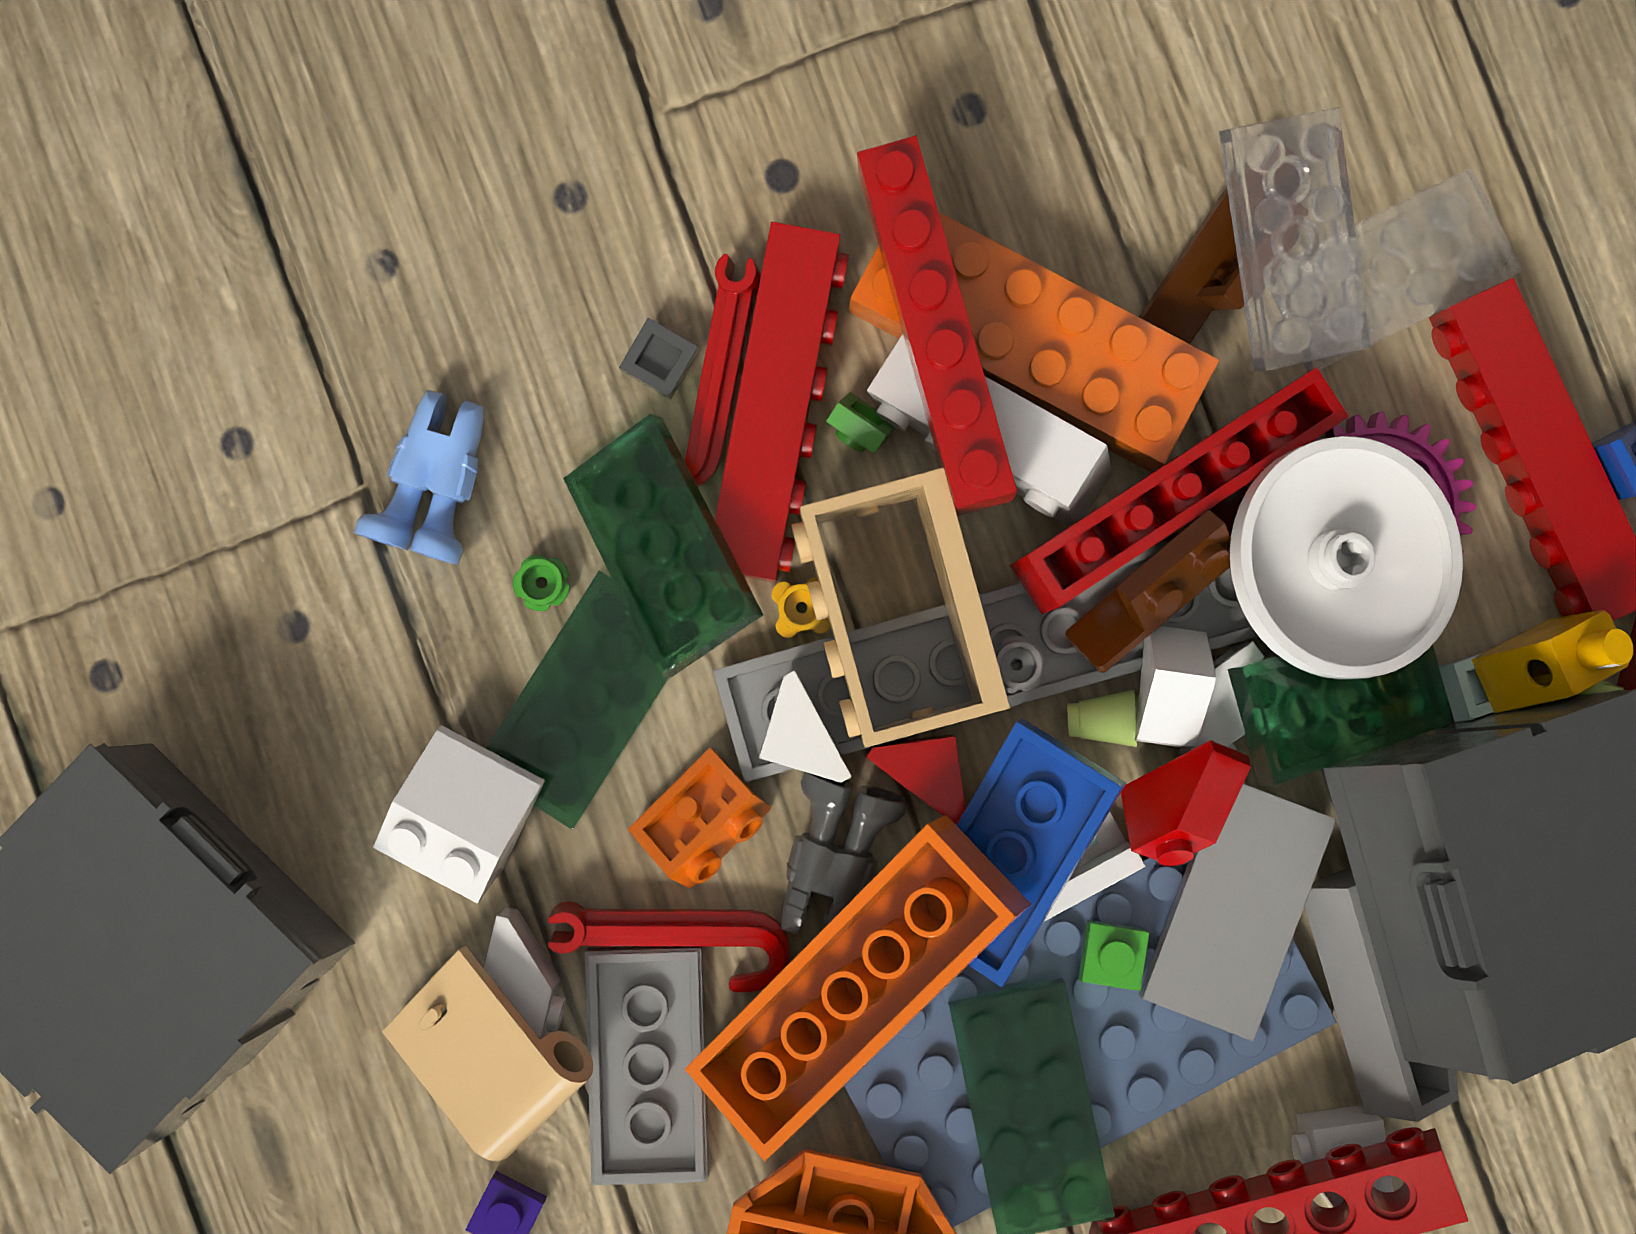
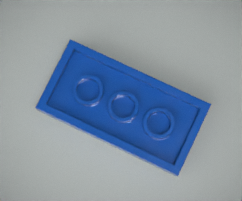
(1035, 825)

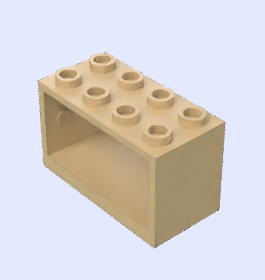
(957, 588)

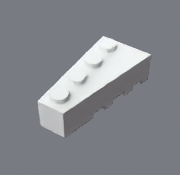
(1051, 461)

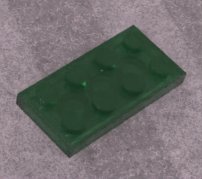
(662, 546)
(581, 704)
(1314, 721)
(1031, 1108)

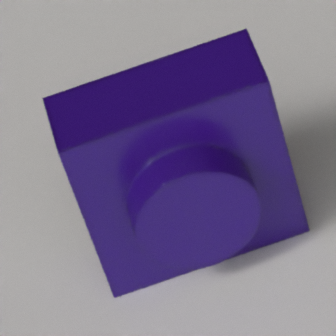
(506, 1208)

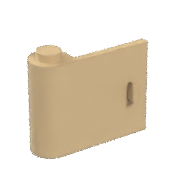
(485, 1058)

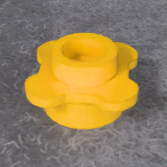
(790, 620)

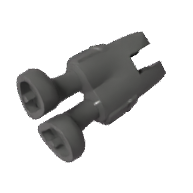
(832, 869)

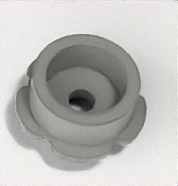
(1032, 661)

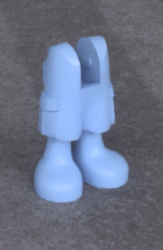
(433, 463)

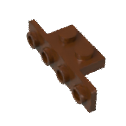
(1201, 279)
(1158, 587)

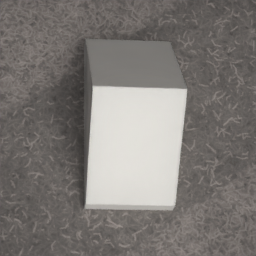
(1174, 687)
(799, 735)

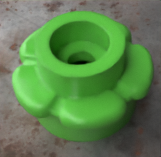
(526, 582)

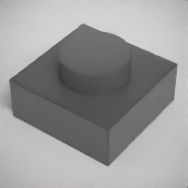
(659, 358)

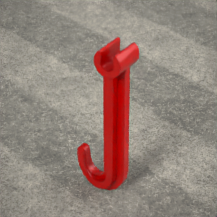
(720, 368)
(676, 928)

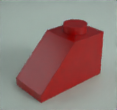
(1183, 803)

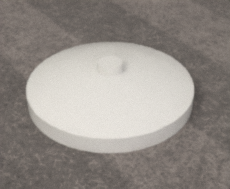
(1346, 558)

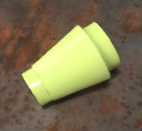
(1105, 718)

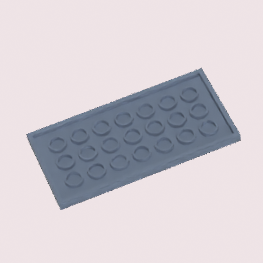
(1132, 1052)

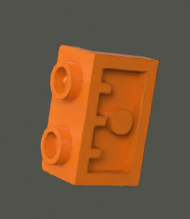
(699, 820)

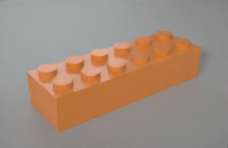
(1062, 347)
(856, 985)

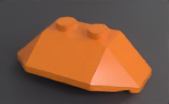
(838, 1196)

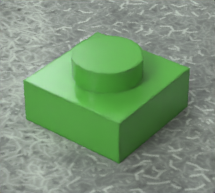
(859, 425)
(1113, 955)

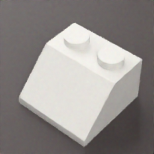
(459, 814)

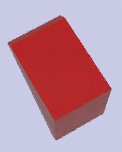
(927, 769)

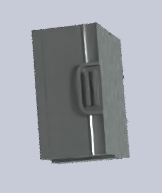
(1502, 883)
(143, 950)

